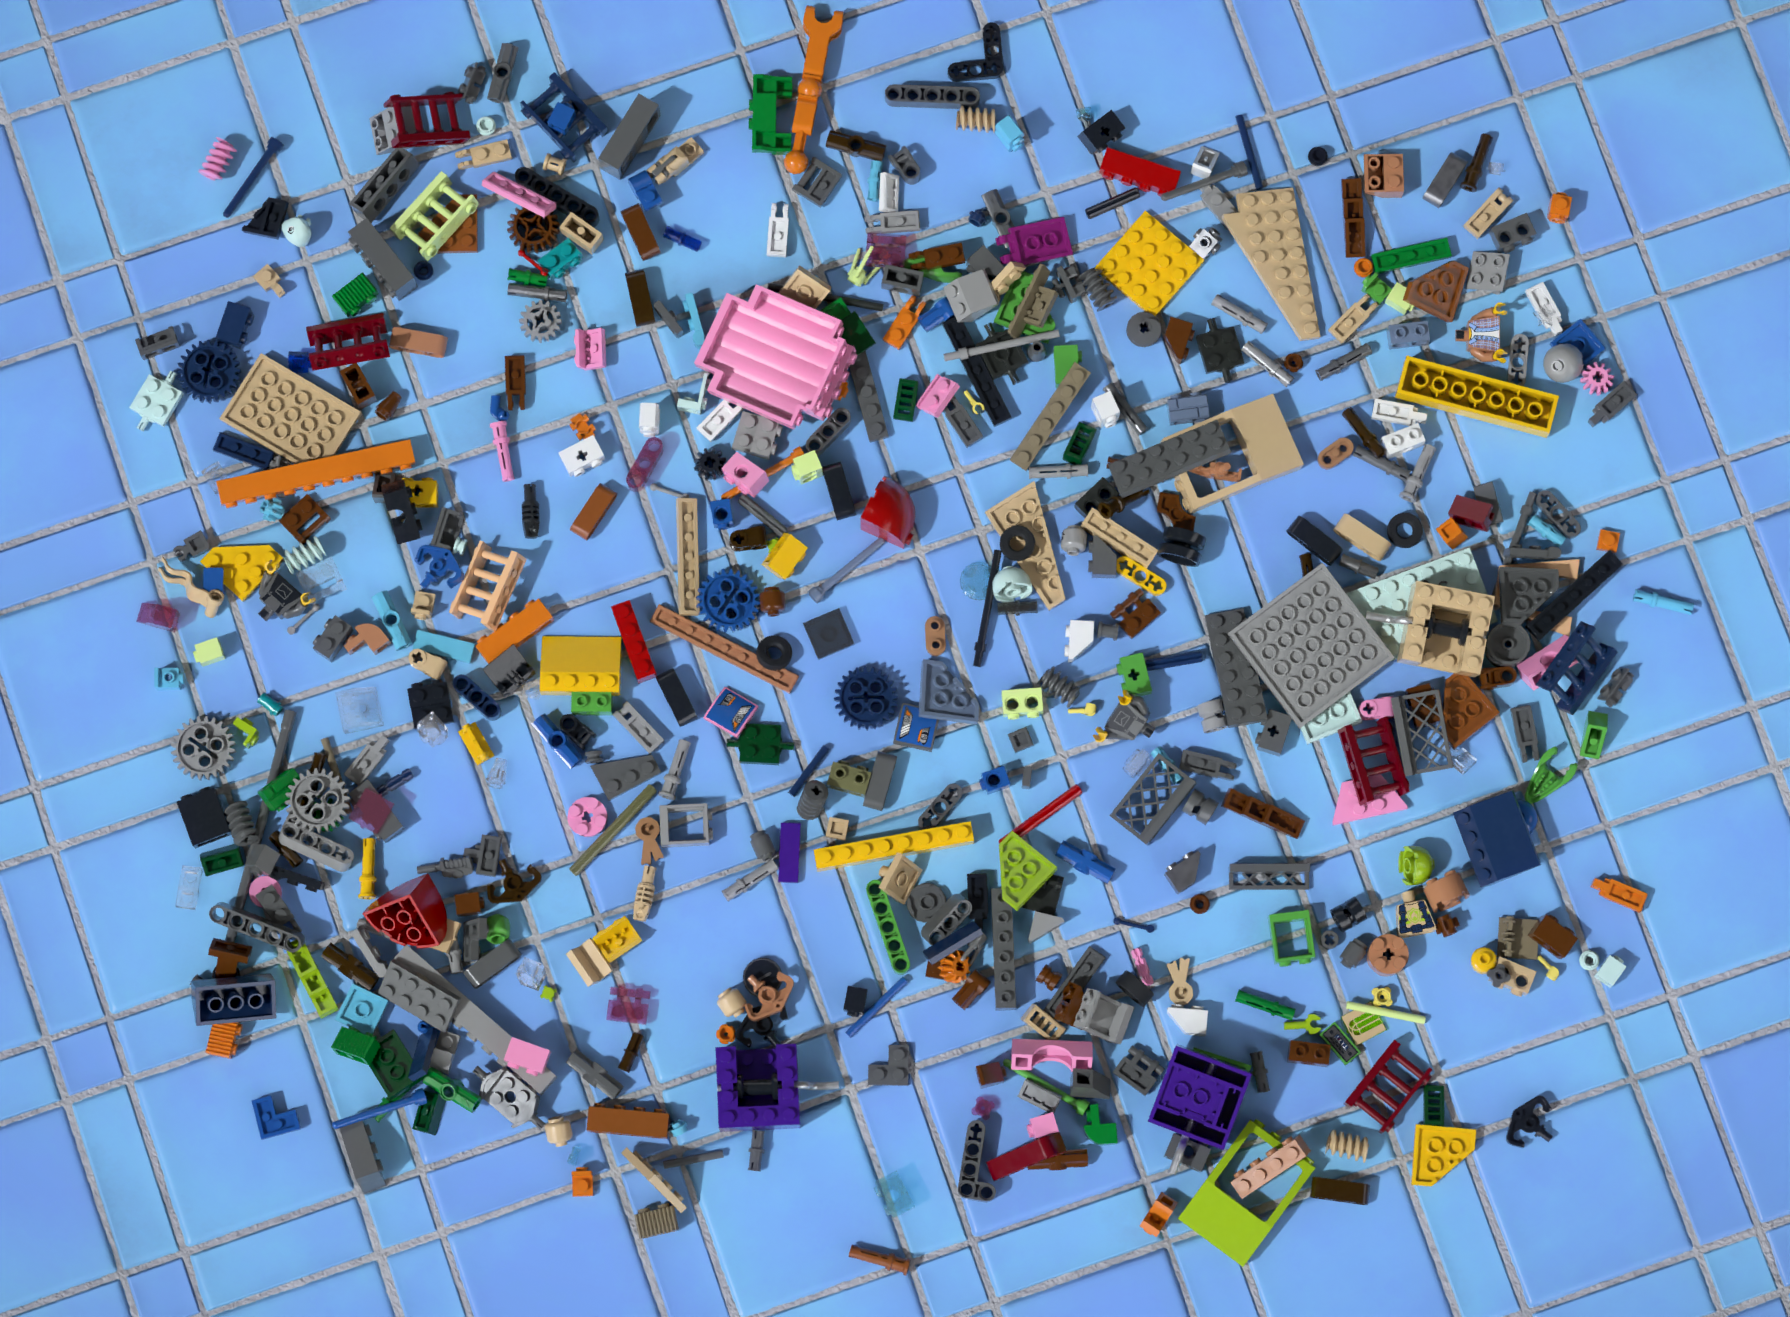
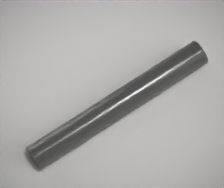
(693, 1159)

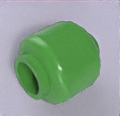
(498, 929)

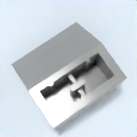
(385, 128)

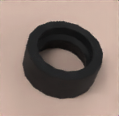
(1134, 988)

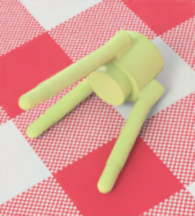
(857, 275)

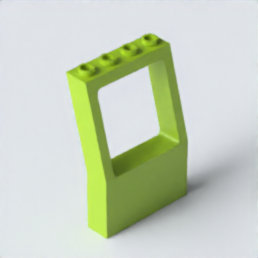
(1227, 1221)

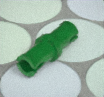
(527, 277)

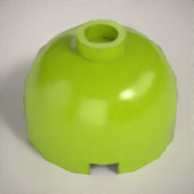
(1415, 864)

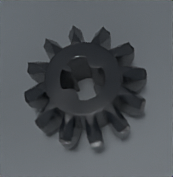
(702, 462)

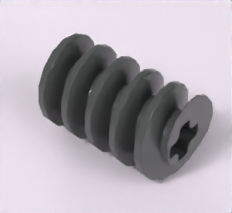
(1097, 289)
(1059, 686)
(812, 800)
(241, 824)

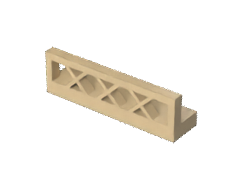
(1119, 538)

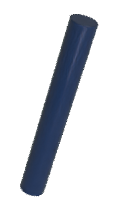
(808, 771)

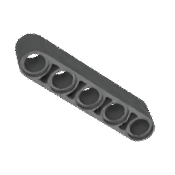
(923, 91)
(266, 927)

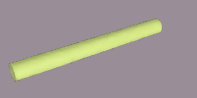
(1385, 1012)

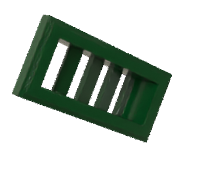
(907, 383)
(1075, 455)
(1433, 1122)

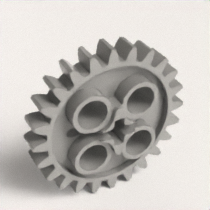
(192, 762)
(331, 812)

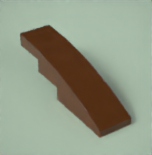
(1353, 217)
(1263, 813)

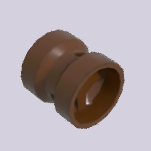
(1050, 978)

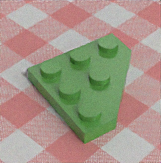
(1009, 305)

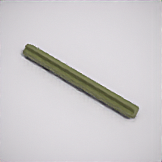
(613, 830)

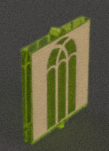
(1363, 1025)

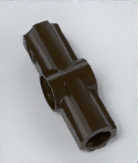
(843, 143)
(350, 966)

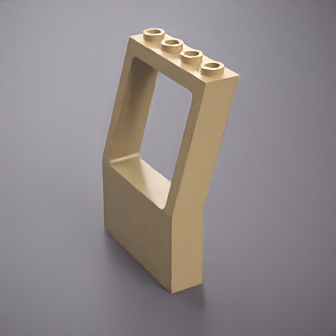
(1264, 443)

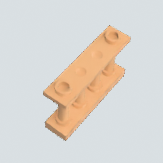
(500, 597)

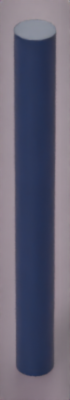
(1249, 152)

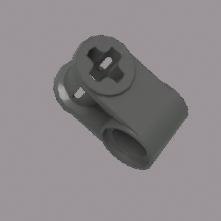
(904, 162)

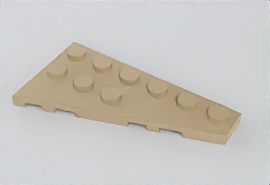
(1025, 510)

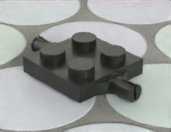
(1220, 350)
(1002, 361)

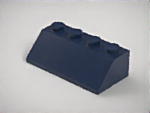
(233, 999)

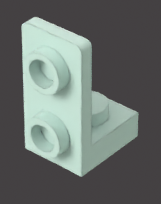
(689, 405)

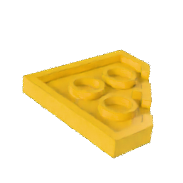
(242, 566)
(1439, 1151)

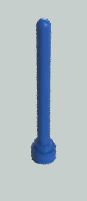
(416, 1098)

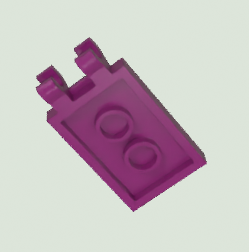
(1036, 242)

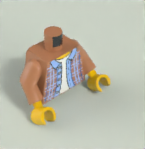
(1483, 335)

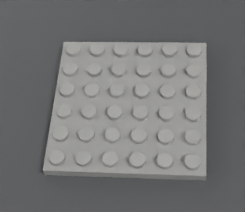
(1311, 645)

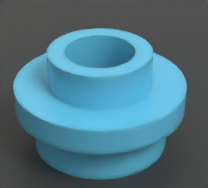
(678, 1127)

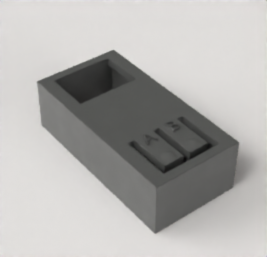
(629, 136)

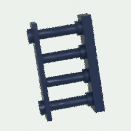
(583, 113)
(1588, 675)

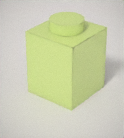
(1395, 299)
(208, 652)

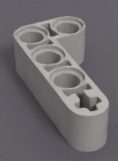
(318, 843)

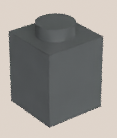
(262, 860)

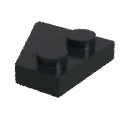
(268, 219)

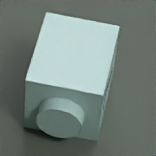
(1610, 970)

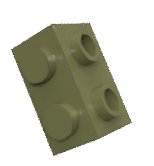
(849, 779)

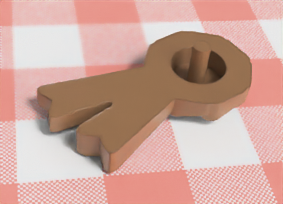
(648, 830)

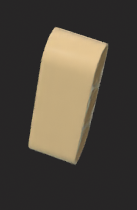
(1362, 537)

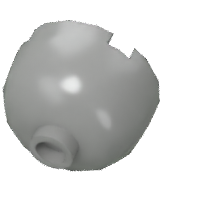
(1563, 363)

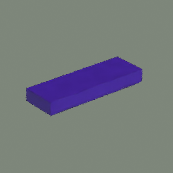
(789, 853)

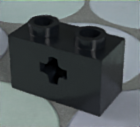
(1109, 125)

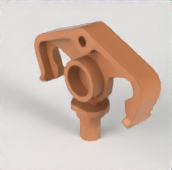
(1218, 471)
(771, 999)

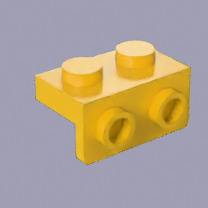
(617, 939)

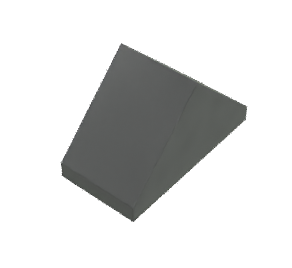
(381, 480)

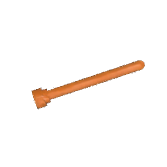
(770, 471)

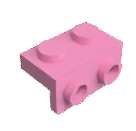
(590, 349)

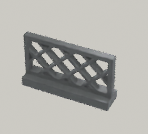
(1404, 733)
(1166, 810)

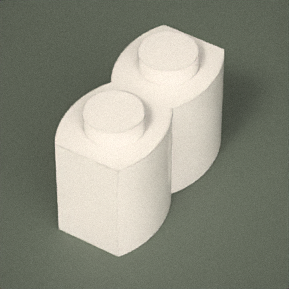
(649, 419)

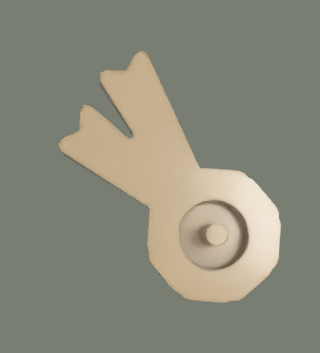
(1180, 991)

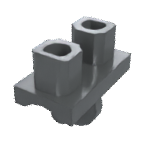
(1071, 291)

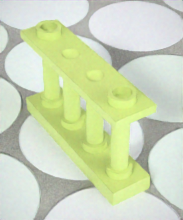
(427, 200)

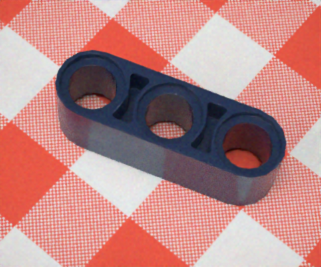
(471, 689)

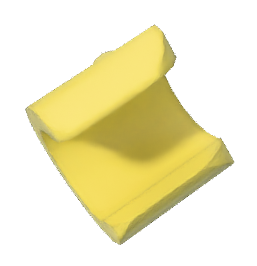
(973, 402)
(1089, 710)
(1553, 972)

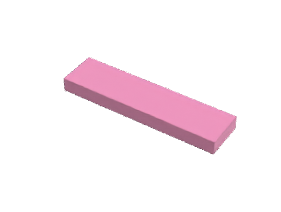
(519, 194)

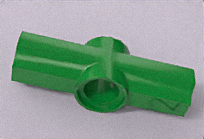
(461, 1095)

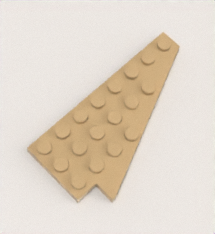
(1273, 243)

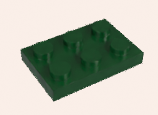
(393, 1065)

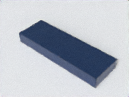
(243, 451)
(952, 942)
(423, 1054)

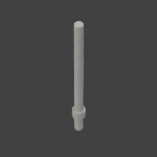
(964, 353)

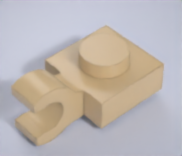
(268, 279)

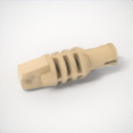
(644, 894)

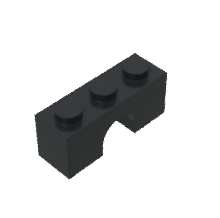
(398, 497)

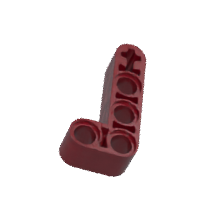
(1026, 1156)

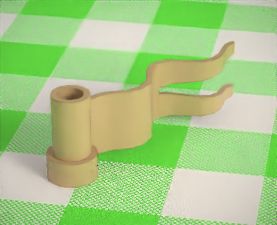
(210, 600)

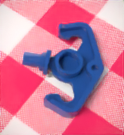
(442, 562)

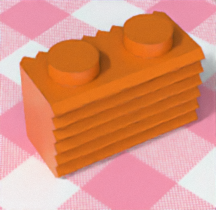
(223, 1038)

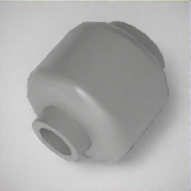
(1074, 540)

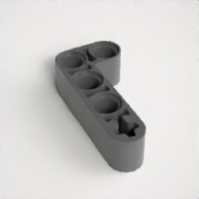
(975, 1161)

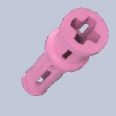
(501, 442)

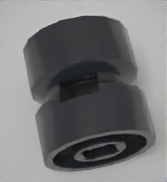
(1353, 909)

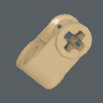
(430, 665)

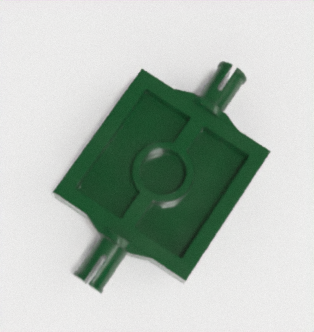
(760, 744)

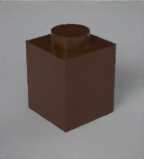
(469, 904)

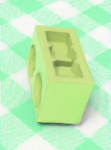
(807, 467)
(1021, 696)

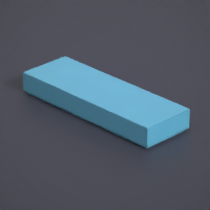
(444, 646)

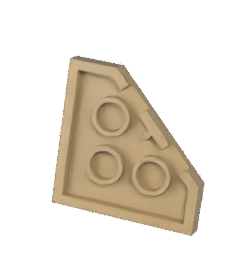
(654, 1178)

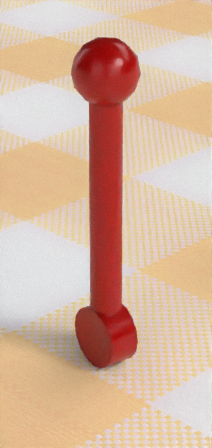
(544, 271)

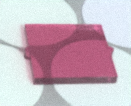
(371, 811)

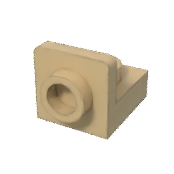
(423, 605)

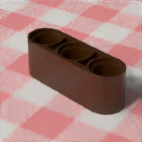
(640, 232)

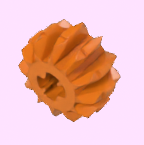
(953, 968)

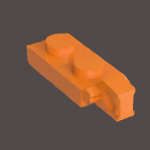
(1620, 893)

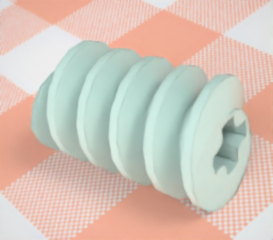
(304, 555)

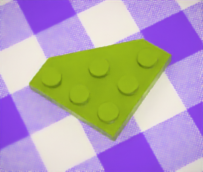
(1021, 870)

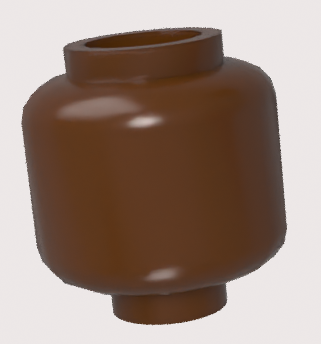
(772, 601)

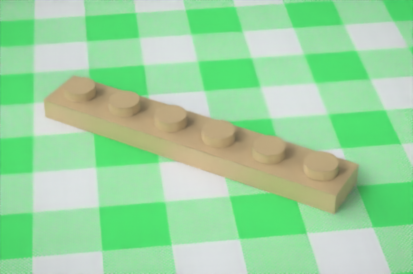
(687, 556)

